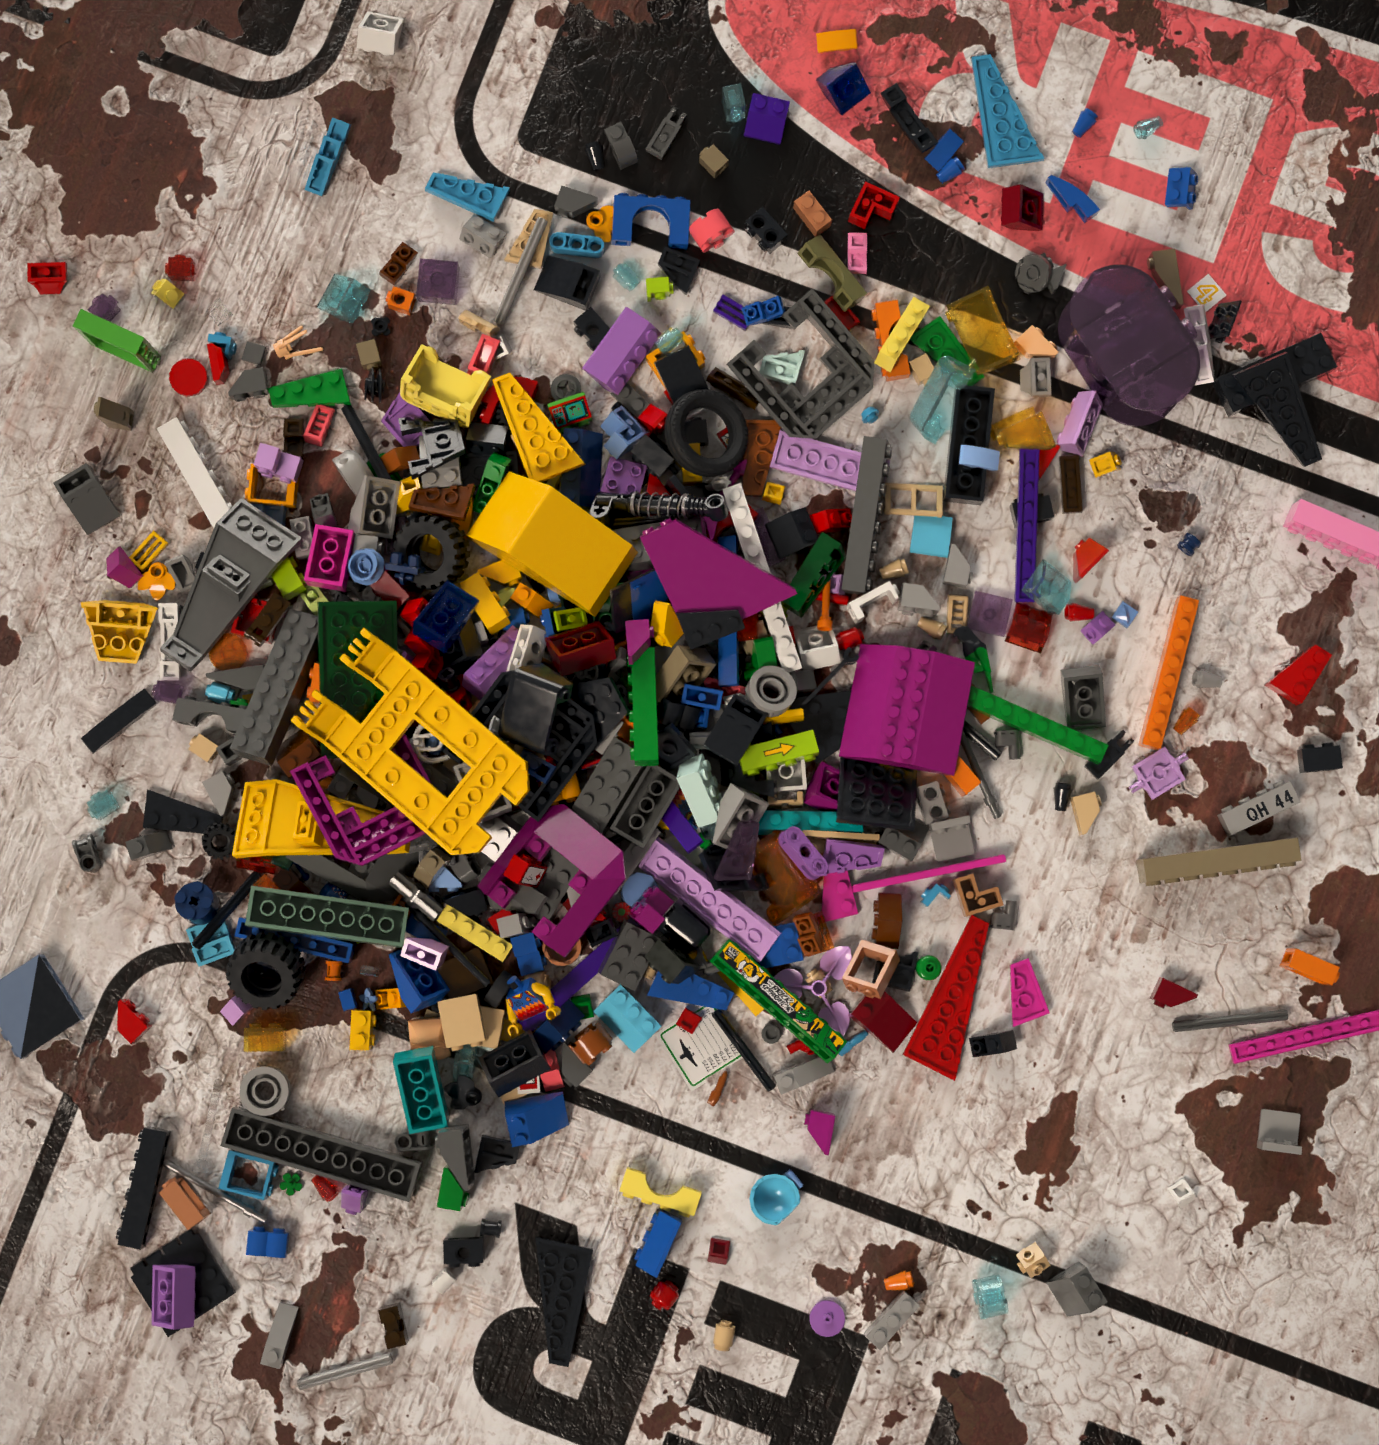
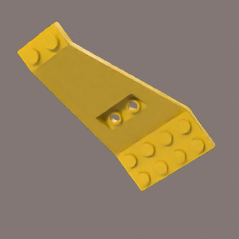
(279, 822)

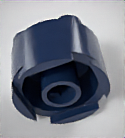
(188, 897)

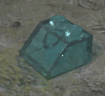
(343, 298)
(1048, 588)

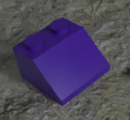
(766, 118)

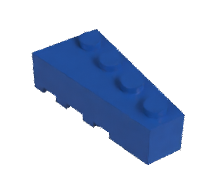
(693, 991)

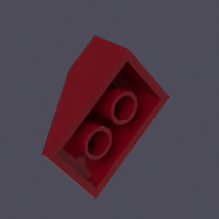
(883, 1020)

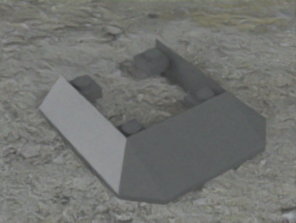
(848, 383)
(364, 882)

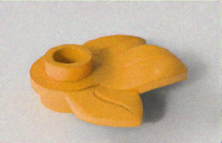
(604, 227)
(157, 584)

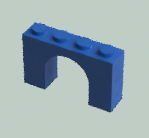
(675, 211)

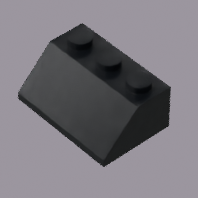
(514, 1063)

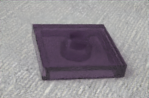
(989, 613)

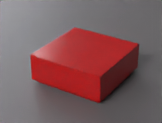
(688, 1020)

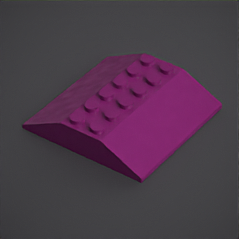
(907, 708)

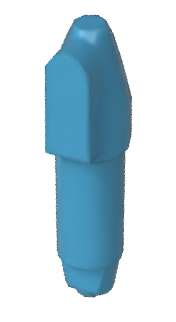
(853, 1042)

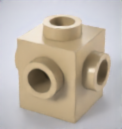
(1032, 1260)

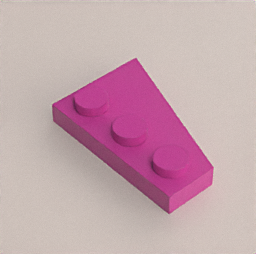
(837, 897)

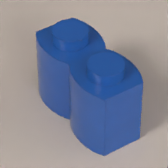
(267, 1243)

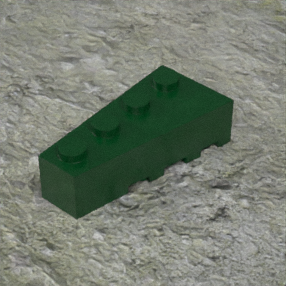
(815, 573)

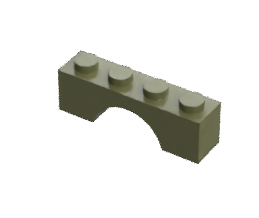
(820, 255)

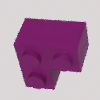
(651, 909)

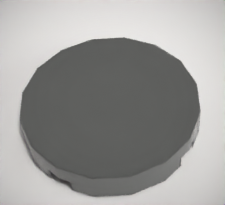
(1033, 273)

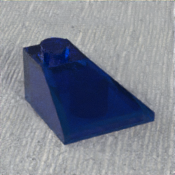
(843, 86)

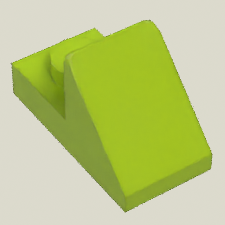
(570, 619)

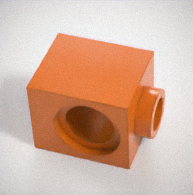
(408, 304)

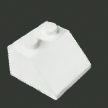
(379, 33)
(816, 648)

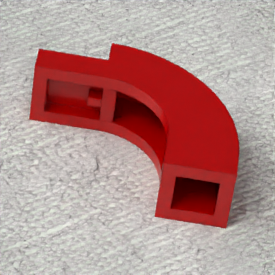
(492, 400)

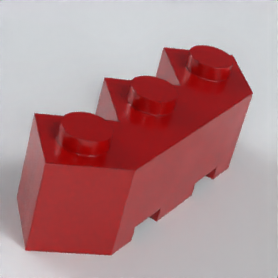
(427, 656)

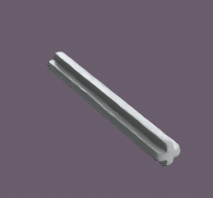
(344, 1371)

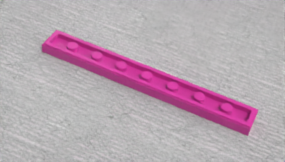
(928, 873)
(1304, 1037)

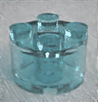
(990, 1296)

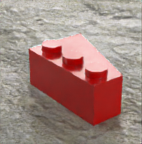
(1300, 675)

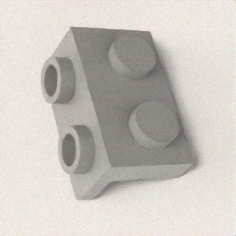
(481, 235)

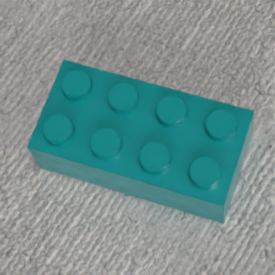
(421, 1089)

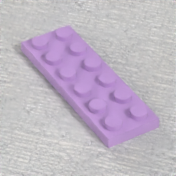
(817, 461)

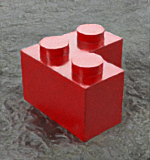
(870, 201)

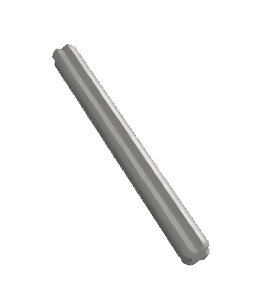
(520, 271)

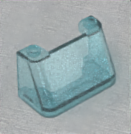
(945, 373)

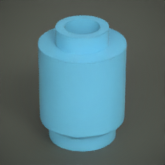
(219, 693)

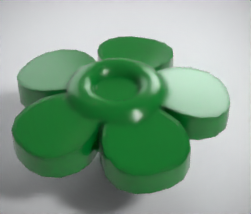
(290, 1184)

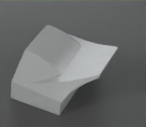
(1036, 377)

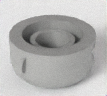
(352, 469)
(777, 680)
(250, 1097)

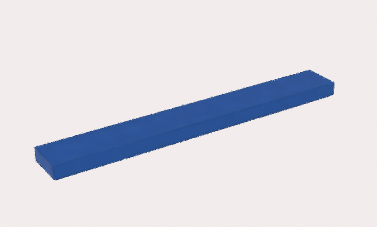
(729, 645)

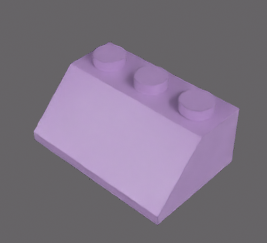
(1080, 422)

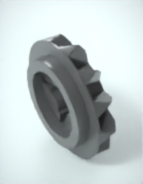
(561, 381)

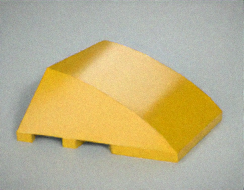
(118, 628)

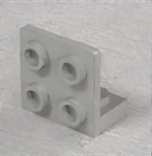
(952, 838)
(1279, 1131)

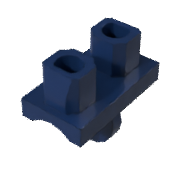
(413, 567)

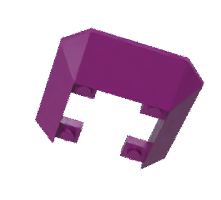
(344, 832)
(597, 880)

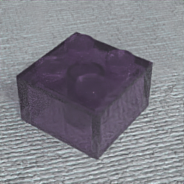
(438, 281)

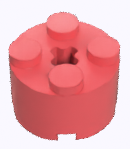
(711, 230)

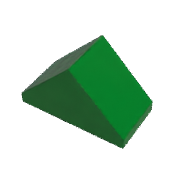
(763, 653)

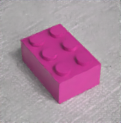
(329, 558)

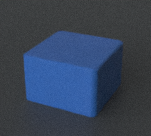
(348, 999)

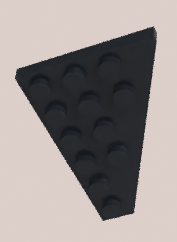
(827, 719)

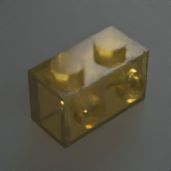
(264, 1038)

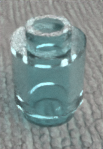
(625, 277)
(669, 340)

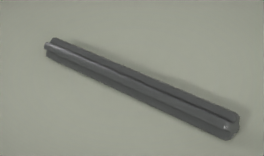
(1232, 1020)

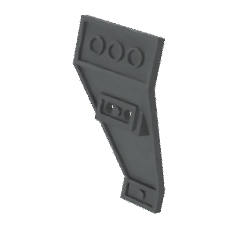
(248, 549)

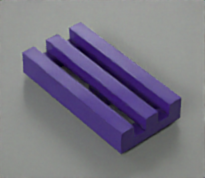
(720, 304)

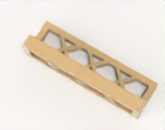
(818, 838)

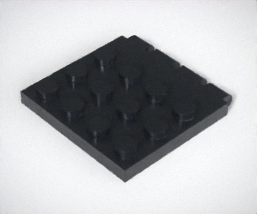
(210, 1282)

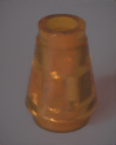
(1186, 720)

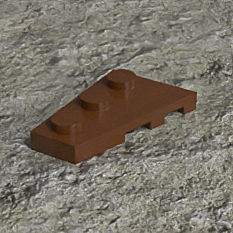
(444, 502)

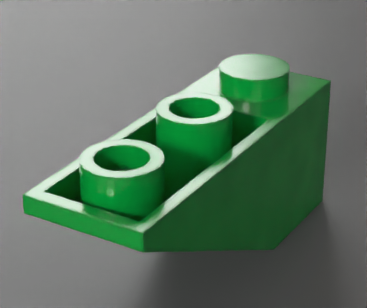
(493, 475)

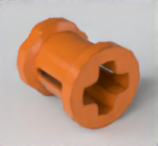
(333, 970)

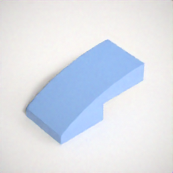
(979, 457)

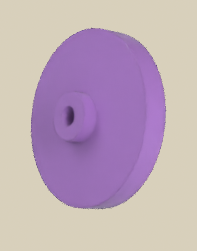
(827, 1318)

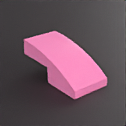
(857, 253)

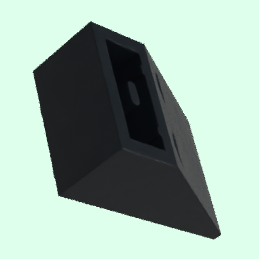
(568, 281)
(735, 729)

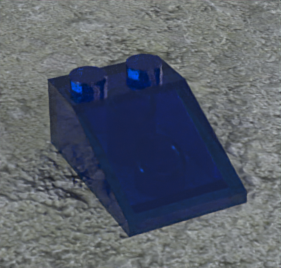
(444, 616)

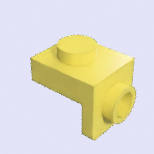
(167, 292)

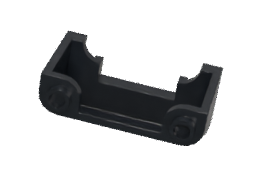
(532, 707)

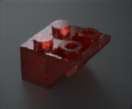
(1028, 627)

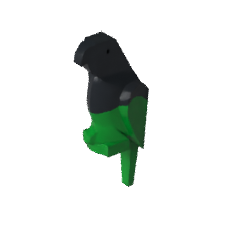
(975, 651)

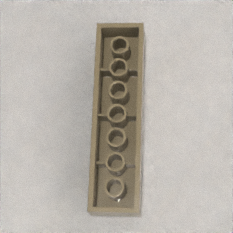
(1223, 860)

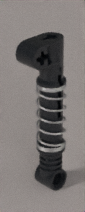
(609, 504)

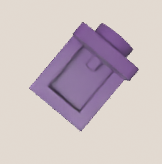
(1097, 627)

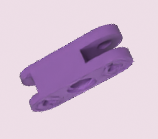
(792, 842)

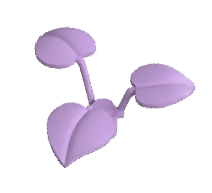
(835, 963)

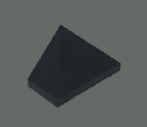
(601, 932)

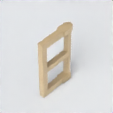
(913, 488)

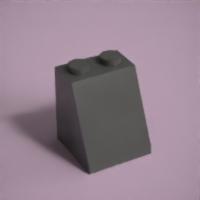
(1076, 1290)

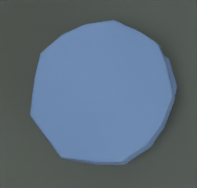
(366, 566)
(635, 887)

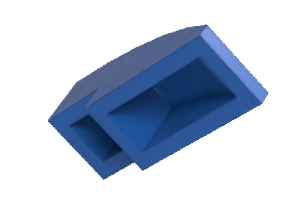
(1072, 198)

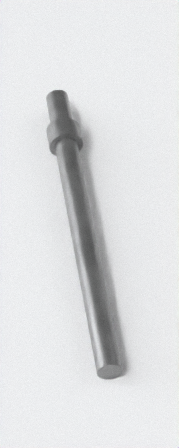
(248, 1210)

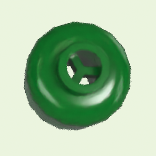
(921, 966)

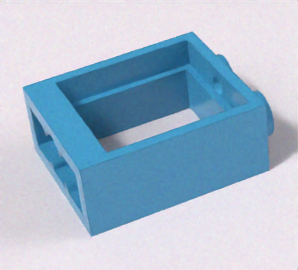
(228, 1171)

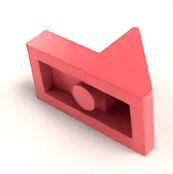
(552, 1078)

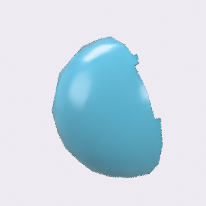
(774, 1198)

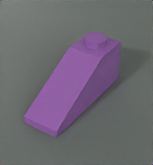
(353, 1199)

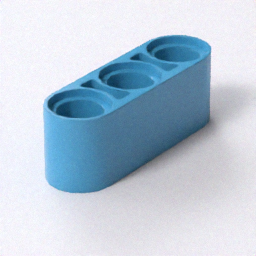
(569, 239)

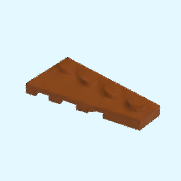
(759, 453)

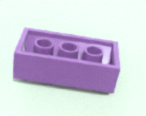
(621, 351)
(490, 665)

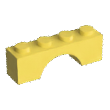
(901, 334)
(475, 933)
(683, 1200)

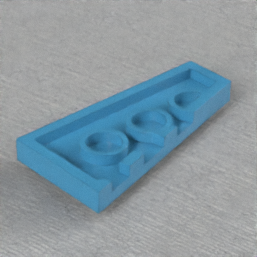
(475, 197)

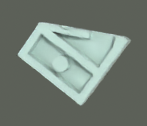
(782, 367)

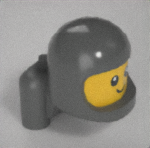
(701, 959)

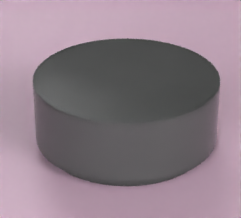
(771, 1033)

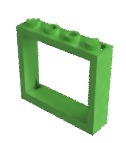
(117, 340)

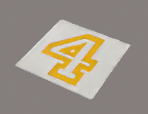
(1206, 292)

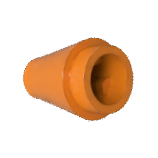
(899, 1281)

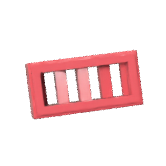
(315, 436)

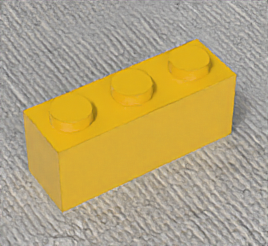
(488, 608)

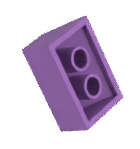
(173, 1296)

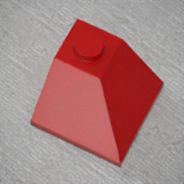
(1086, 557)

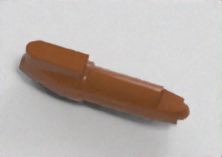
(716, 1093)

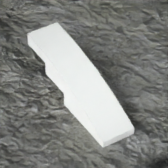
(1197, 317)

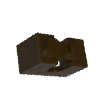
(389, 1317)

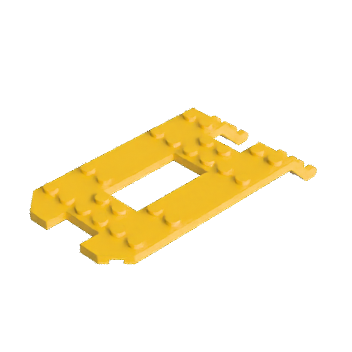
(369, 747)

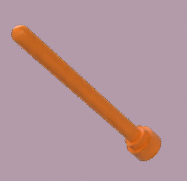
(825, 622)

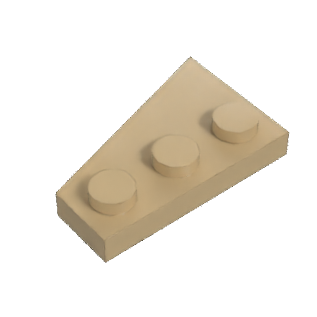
(520, 243)

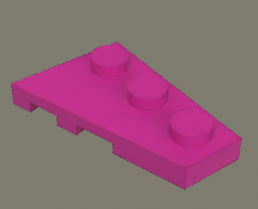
(1026, 995)

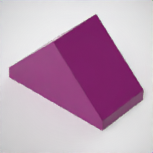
(122, 568)

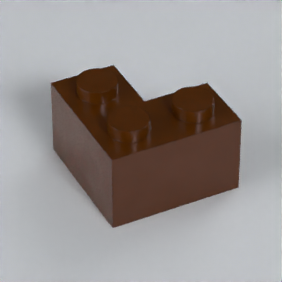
(887, 920)

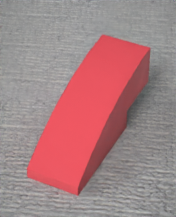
(484, 354)

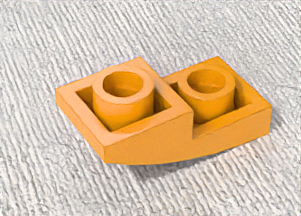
(837, 40)

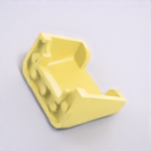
(443, 388)

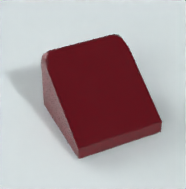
(718, 1251)

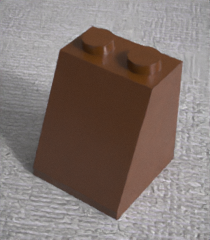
(297, 751)

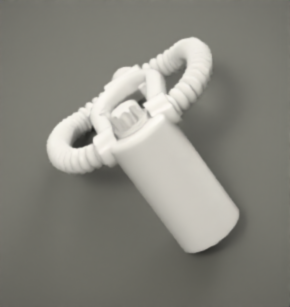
(419, 748)

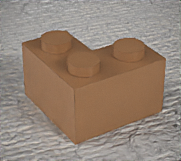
(971, 899)

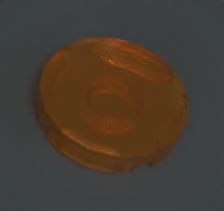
(228, 652)

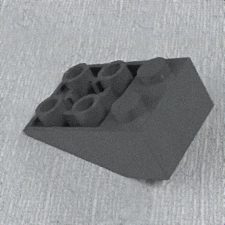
(87, 498)

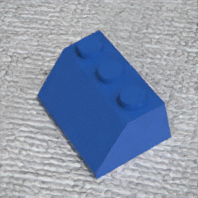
(657, 1242)

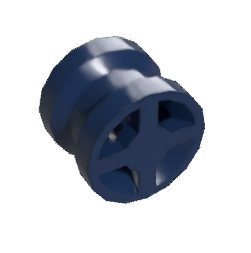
(1189, 544)

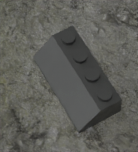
(645, 805)

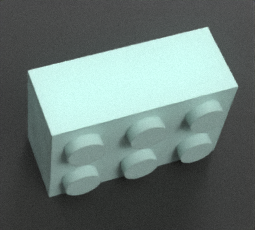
(700, 789)

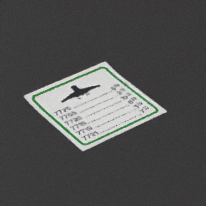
(698, 1053)

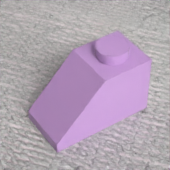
(425, 952)

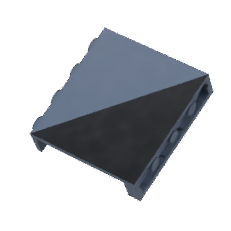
(34, 1006)

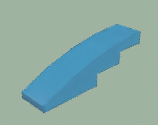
(328, 157)

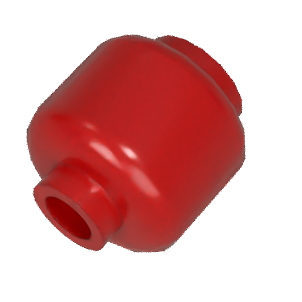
(664, 1295)

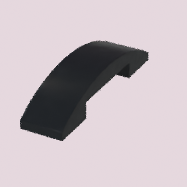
(907, 119)

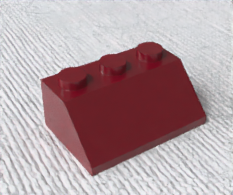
(581, 648)

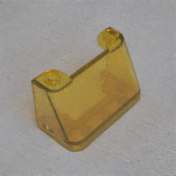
(982, 331)
(1023, 431)

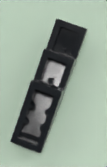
(118, 721)

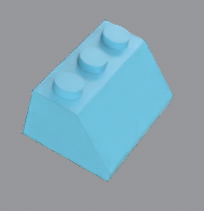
(627, 1018)

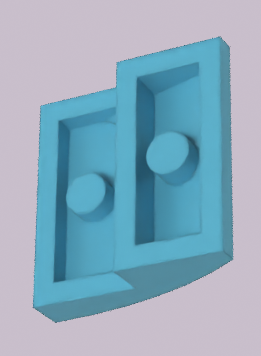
(931, 535)
(216, 947)

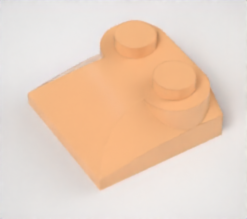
(428, 1033)

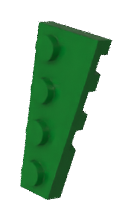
(939, 341)
(320, 389)

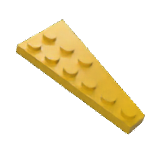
(537, 440)

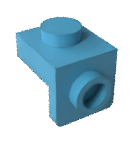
(221, 340)
(929, 894)

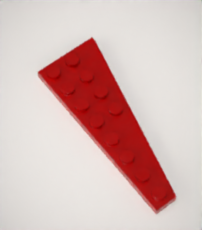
(943, 1024)

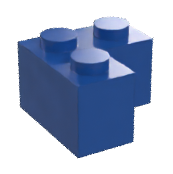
(528, 953)

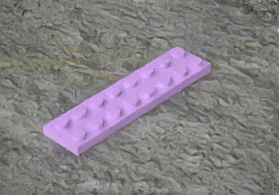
(716, 907)

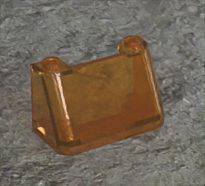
(788, 885)

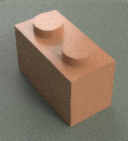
(812, 213)

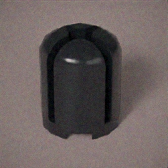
(685, 927)

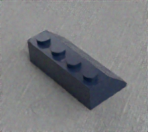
(583, 482)

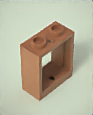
(876, 952)
(184, 1202)

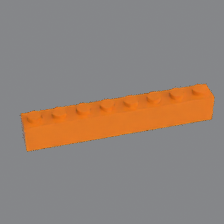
(1168, 673)

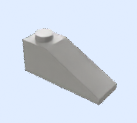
(802, 1074)
(279, 1336)

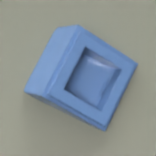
(790, 1175)

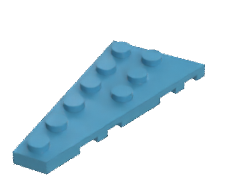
(1002, 124)

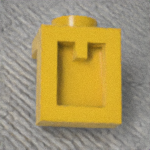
(1105, 464)

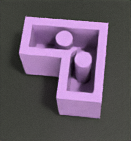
(273, 462)

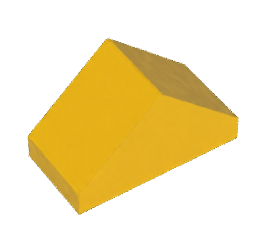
(552, 541)

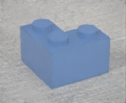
(623, 432)

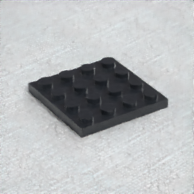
(876, 795)

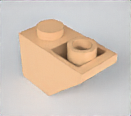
(1035, 345)

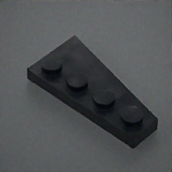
(174, 815)

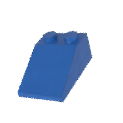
(785, 949)
(416, 983)
(535, 1117)

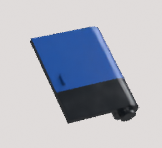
(634, 601)

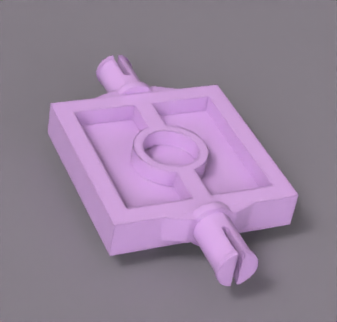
(1158, 773)

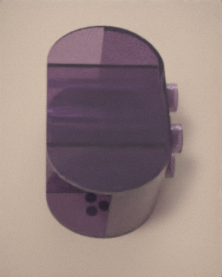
(1128, 333)

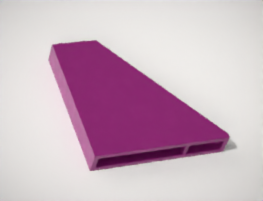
(707, 575)

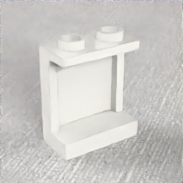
(887, 589)

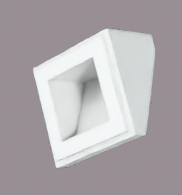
(1182, 1193)

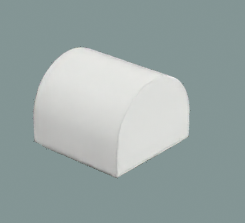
(443, 1281)

